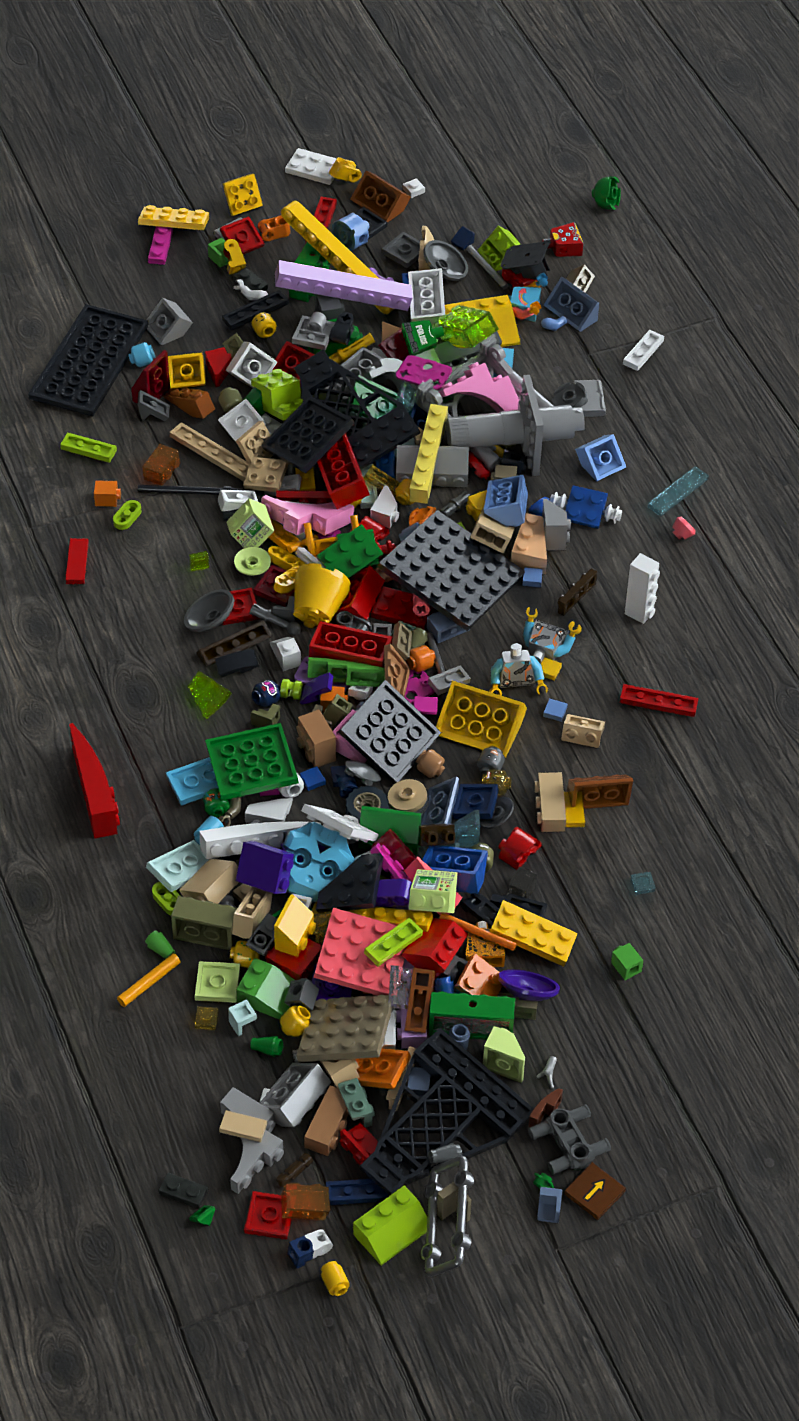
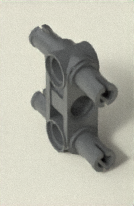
(569, 1139)

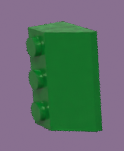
(403, 823)

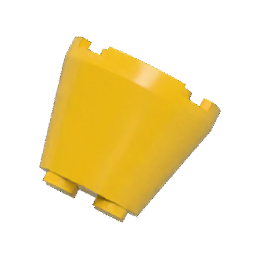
(318, 593)

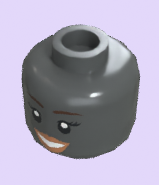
(490, 759)

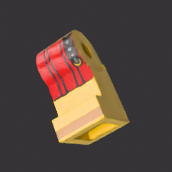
(235, 257)

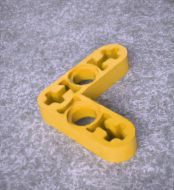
(281, 558)

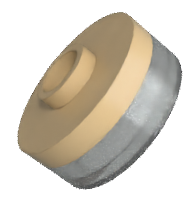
(408, 796)

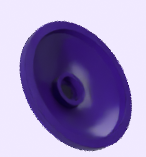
(528, 985)

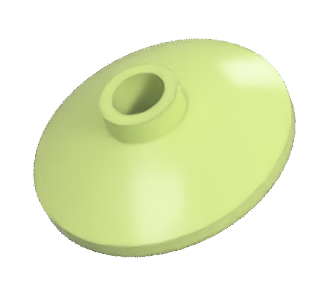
(252, 561)

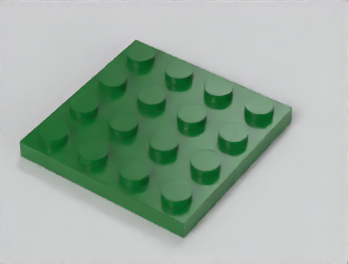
(251, 761)

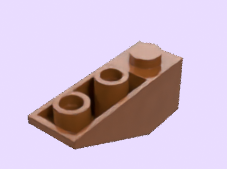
(192, 401)

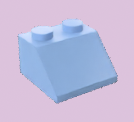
(601, 457)

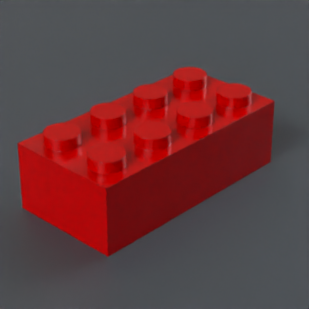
(348, 644)

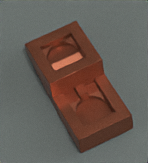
(546, 1106)

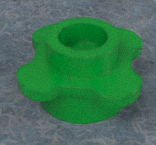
(543, 1181)

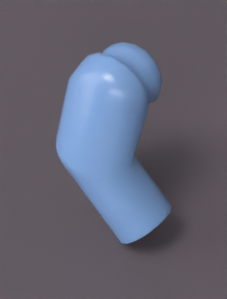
(553, 324)

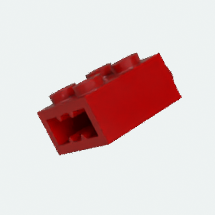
(294, 966)

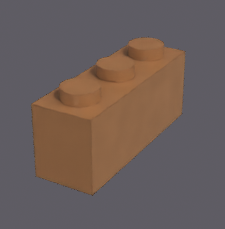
(327, 1123)

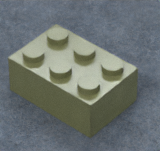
(203, 923)

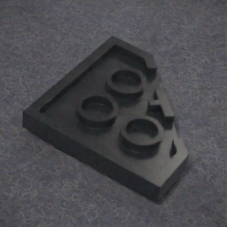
(353, 888)

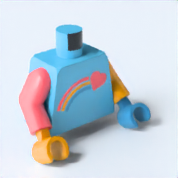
(527, 299)

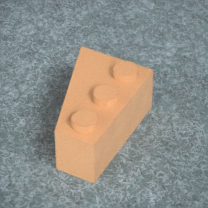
(530, 544)

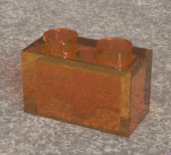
(161, 464)
(305, 1201)

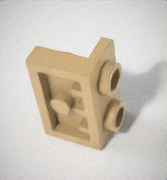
(582, 730)

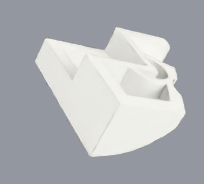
(269, 811)

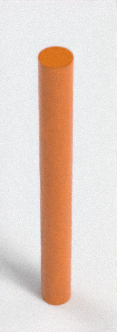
(480, 932)

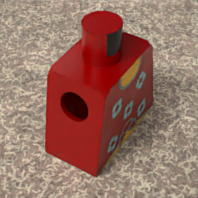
(565, 240)

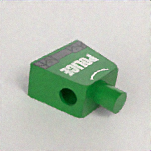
(420, 336)

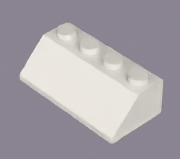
(427, 295)

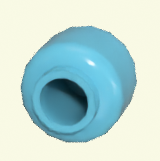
(142, 355)

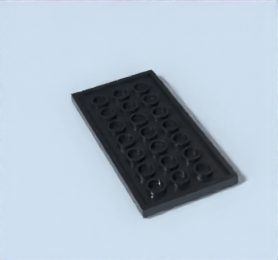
(88, 360)

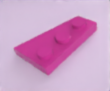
(388, 863)

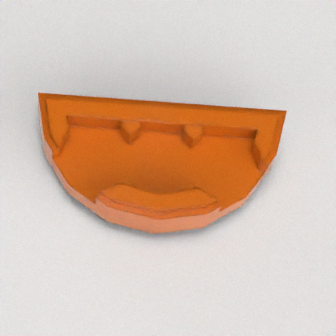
(420, 515)

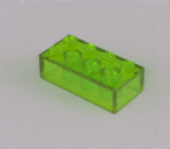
(466, 326)

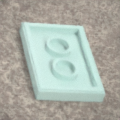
(177, 865)

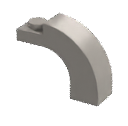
(387, 368)

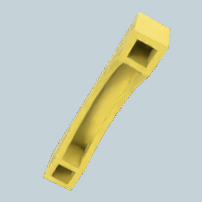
(426, 459)

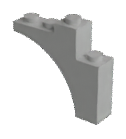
(254, 1152)

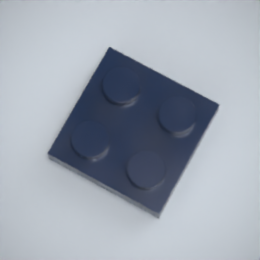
(476, 797)

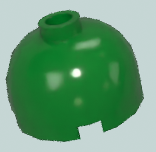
(607, 193)

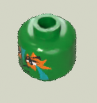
(213, 804)

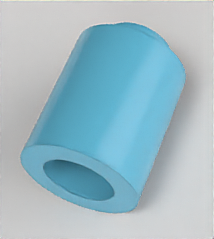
(210, 823)

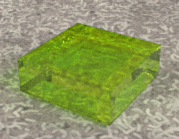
(199, 561)

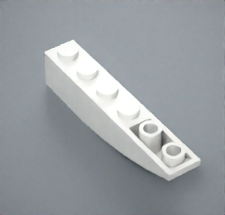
(230, 839)

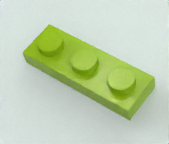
(88, 447)
(393, 942)

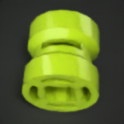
(291, 689)

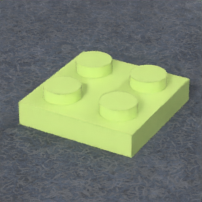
(217, 982)

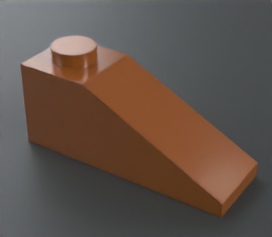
(419, 1000)

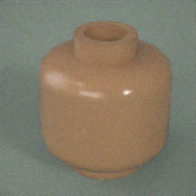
(430, 763)

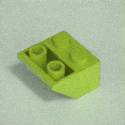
(496, 246)

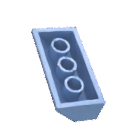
(507, 500)

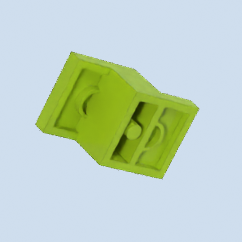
(279, 393)

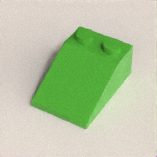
(265, 988)

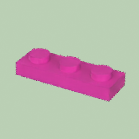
(160, 245)

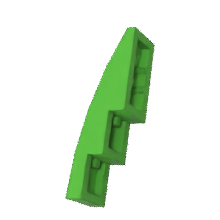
(346, 671)

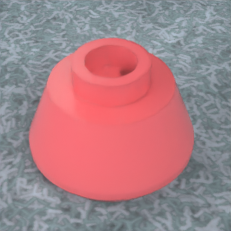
(683, 528)

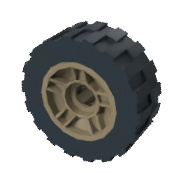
(365, 796)

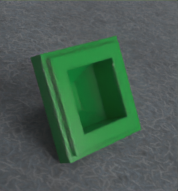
(203, 1215)

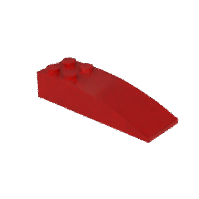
(342, 474)
(97, 794)

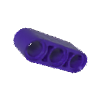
(393, 892)

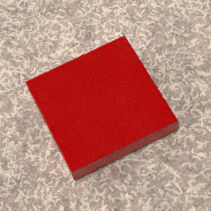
(244, 233)
(243, 603)
(265, 1216)

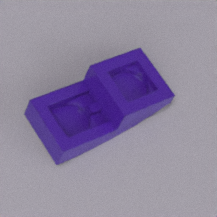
(315, 687)

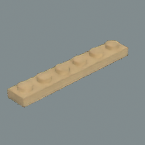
(210, 450)

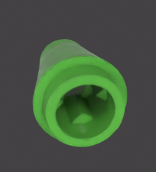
(159, 944)

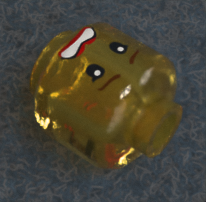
(497, 777)

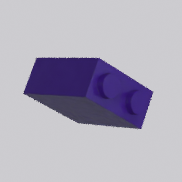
(264, 867)

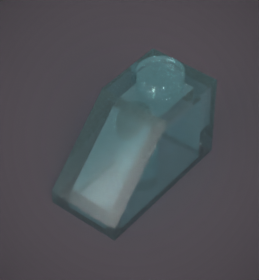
(467, 830)

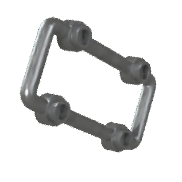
(460, 1240)

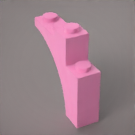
(478, 382)
(323, 517)

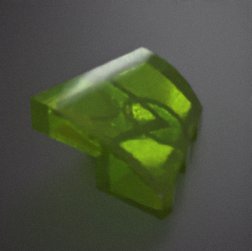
(208, 694)

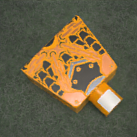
(487, 950)

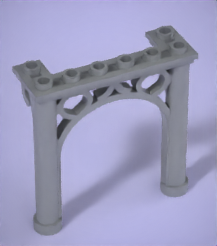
(493, 356)

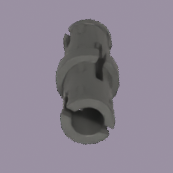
(455, 504)

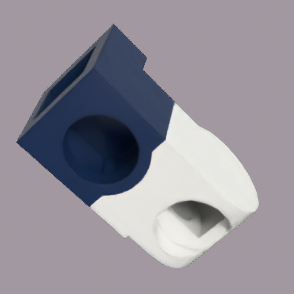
(308, 1247)

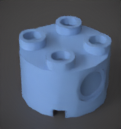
(351, 231)

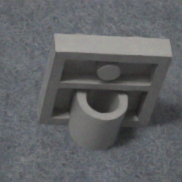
(313, 331)

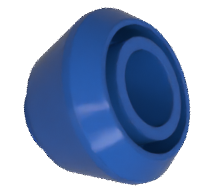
(536, 508)

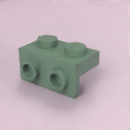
(356, 1101)

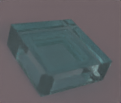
(643, 883)

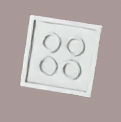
(335, 821)

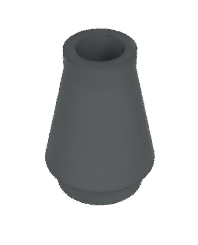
(444, 1153)

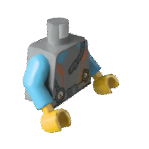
(546, 639)
(516, 669)

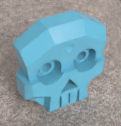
(309, 876)

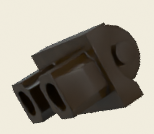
(436, 834)

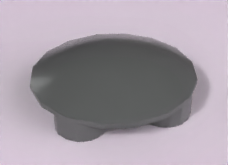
(363, 771)

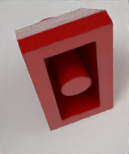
(216, 363)

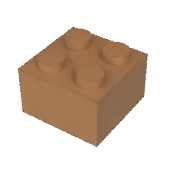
(316, 739)

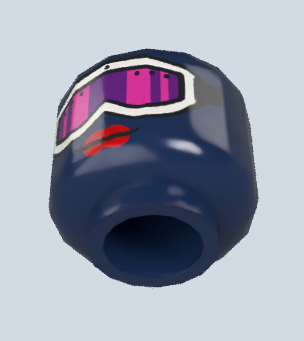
(266, 693)

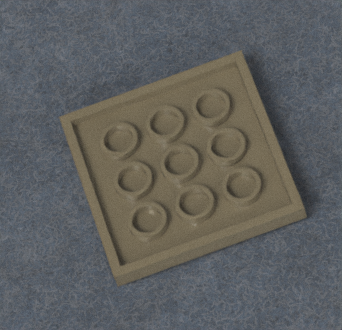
(345, 1029)

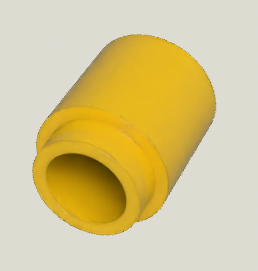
(334, 1278)

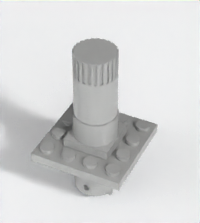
(523, 426)

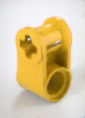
(345, 170)

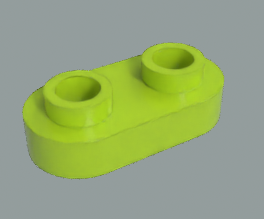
(125, 517)
(167, 900)

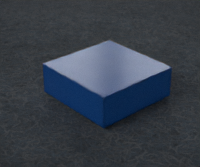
(312, 778)

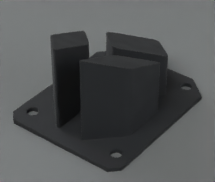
(530, 265)

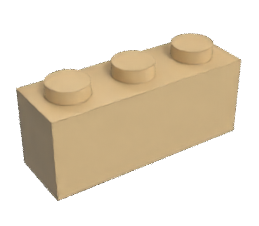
(551, 802)
(251, 912)

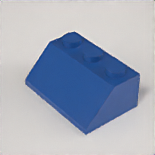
(467, 862)

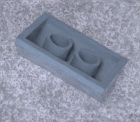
(573, 304)
(441, 802)

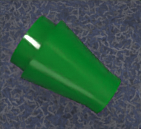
(268, 1045)

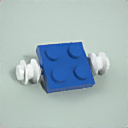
(586, 506)

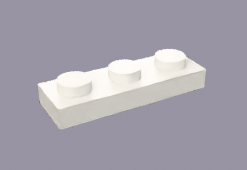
(643, 350)

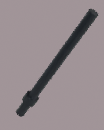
(184, 489)

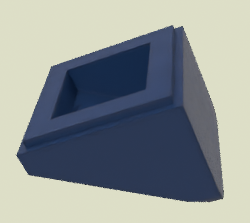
(463, 238)

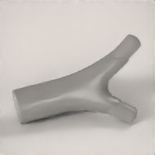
(548, 1070)

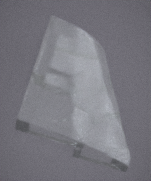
(399, 987)

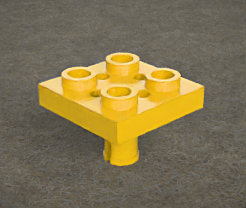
(236, 195)

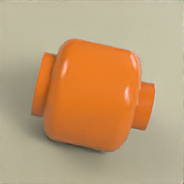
(421, 658)

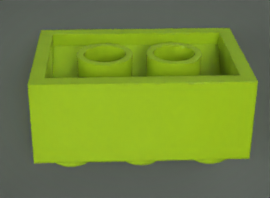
(391, 1225)

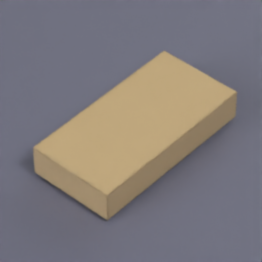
(243, 1126)

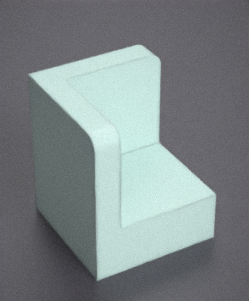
(241, 1015)

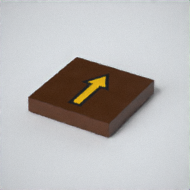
(595, 1191)

